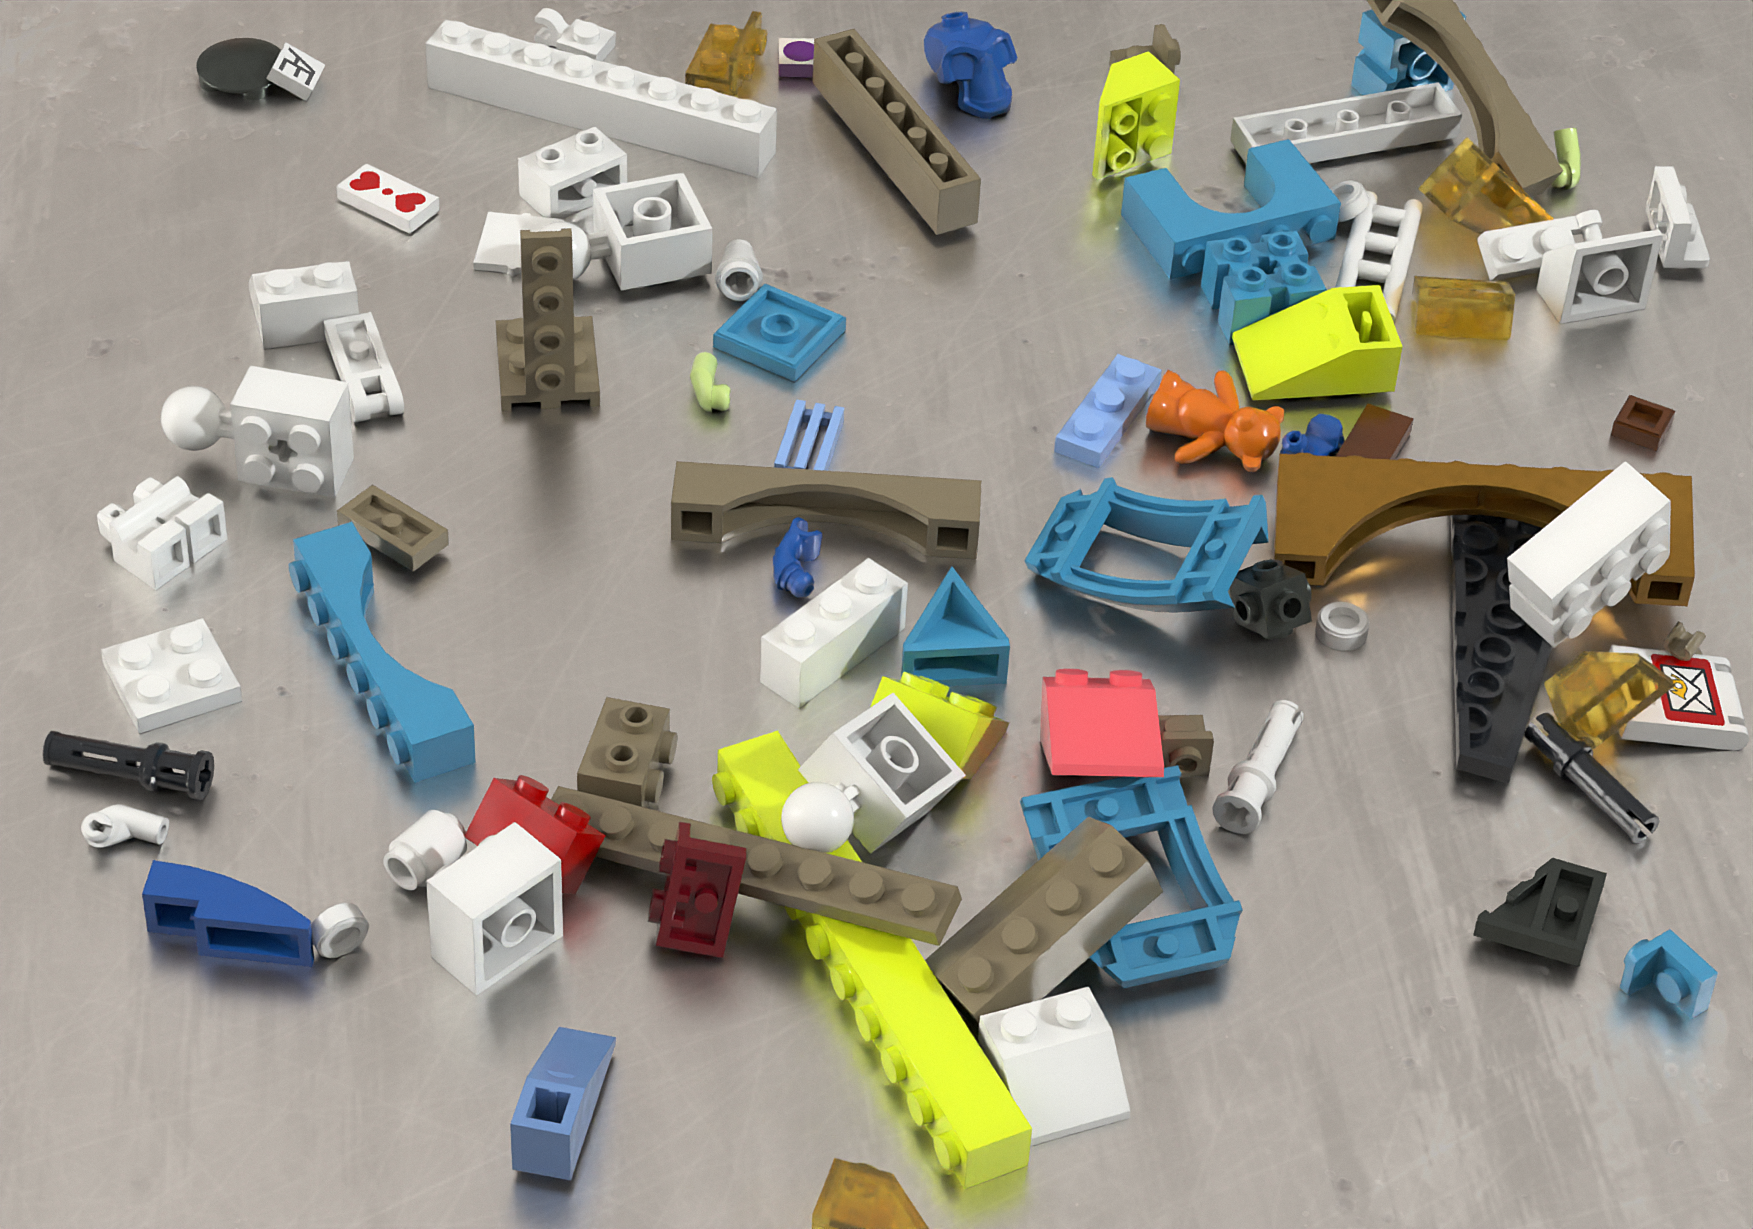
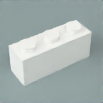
(833, 633)

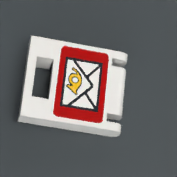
(1695, 712)

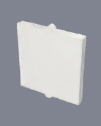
(500, 241)

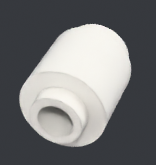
(425, 848)

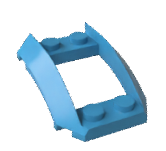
(1211, 528)
(1135, 806)

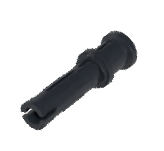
(155, 763)

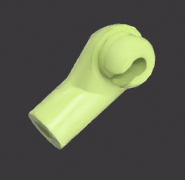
(1568, 158)
(702, 379)

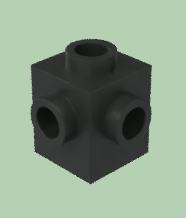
(1271, 599)

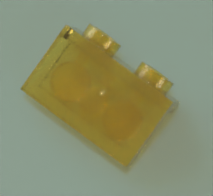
(727, 56)
(1463, 307)

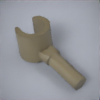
(1682, 643)

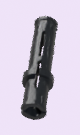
(1576, 762)

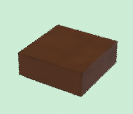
(1643, 423)

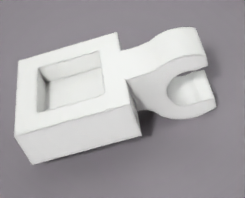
(577, 38)

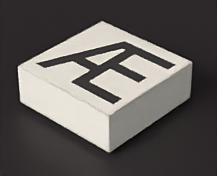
(295, 71)

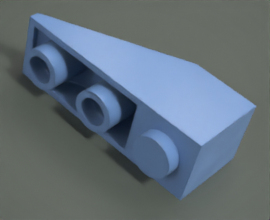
(559, 1103)

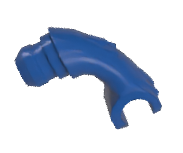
(1321, 438)
(795, 547)

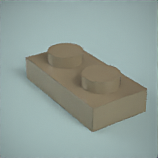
(394, 527)

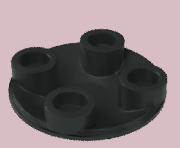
(238, 67)

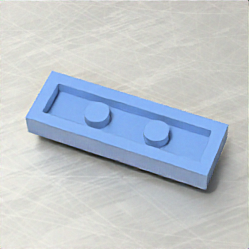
(1107, 411)

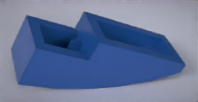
(225, 916)

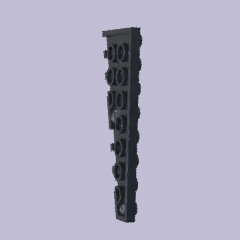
(1495, 651)

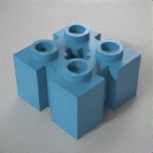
(1392, 61)
(1257, 278)

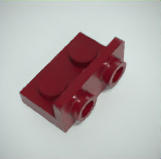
(698, 893)

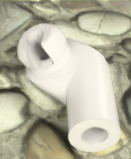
(121, 824)

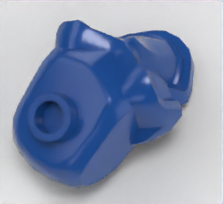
(974, 57)

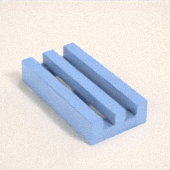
(814, 419)

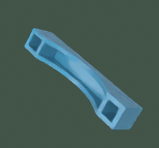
(421, 718)

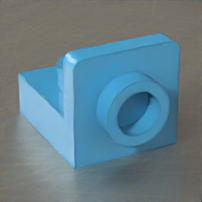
(1673, 969)

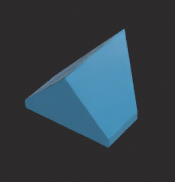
(956, 639)

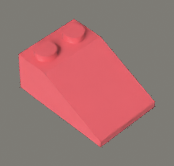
(1101, 725)

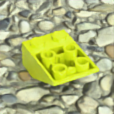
(1322, 347)

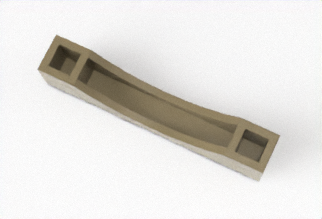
(1500, 121)
(924, 512)

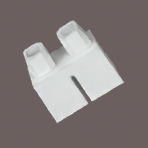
(163, 530)

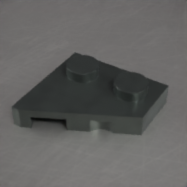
(1547, 913)

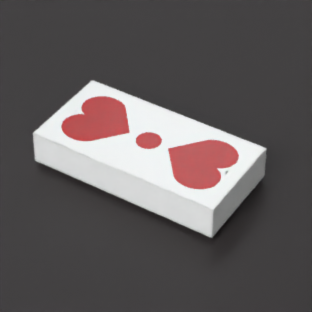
(388, 198)

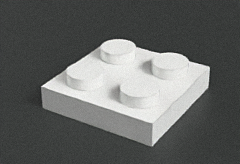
(171, 675)

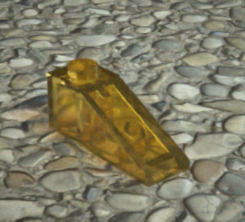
(1479, 193)

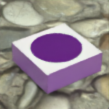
(795, 57)

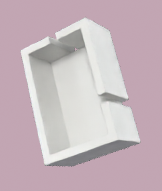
(1590, 555)

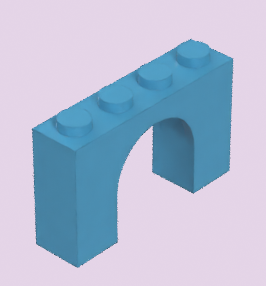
(1178, 228)

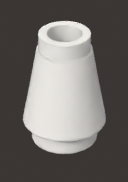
(739, 271)

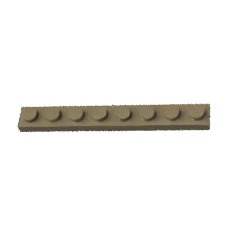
(782, 871)

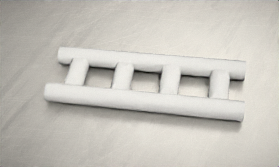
(1399, 247)

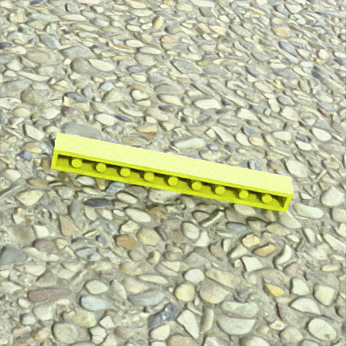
(892, 991)

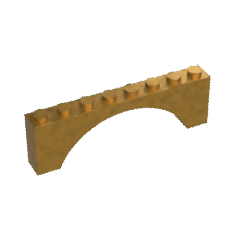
(1343, 502)

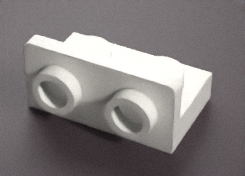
(1675, 218)

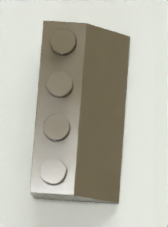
(1046, 922)

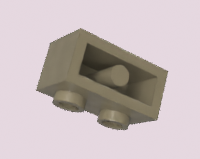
(628, 753)

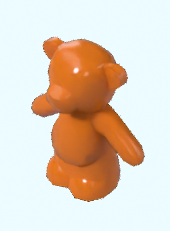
(1214, 421)

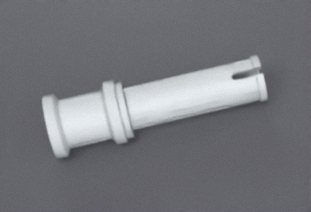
(1254, 780)

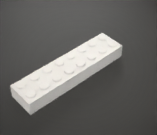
(1354, 124)

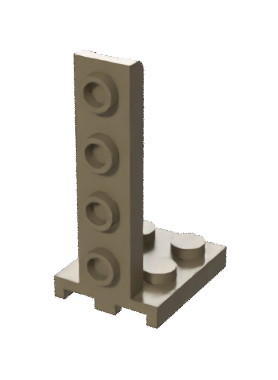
(549, 350)

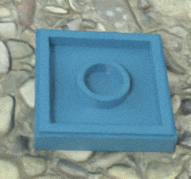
(779, 332)

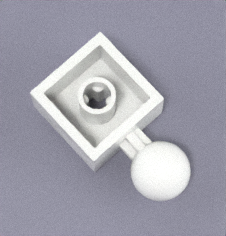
(645, 232)
(284, 428)
(868, 781)

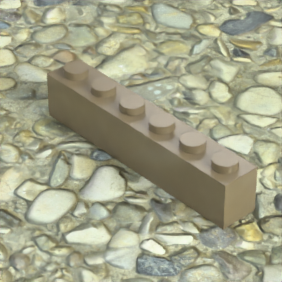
(896, 131)

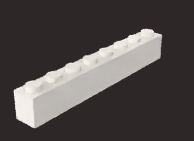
(602, 95)

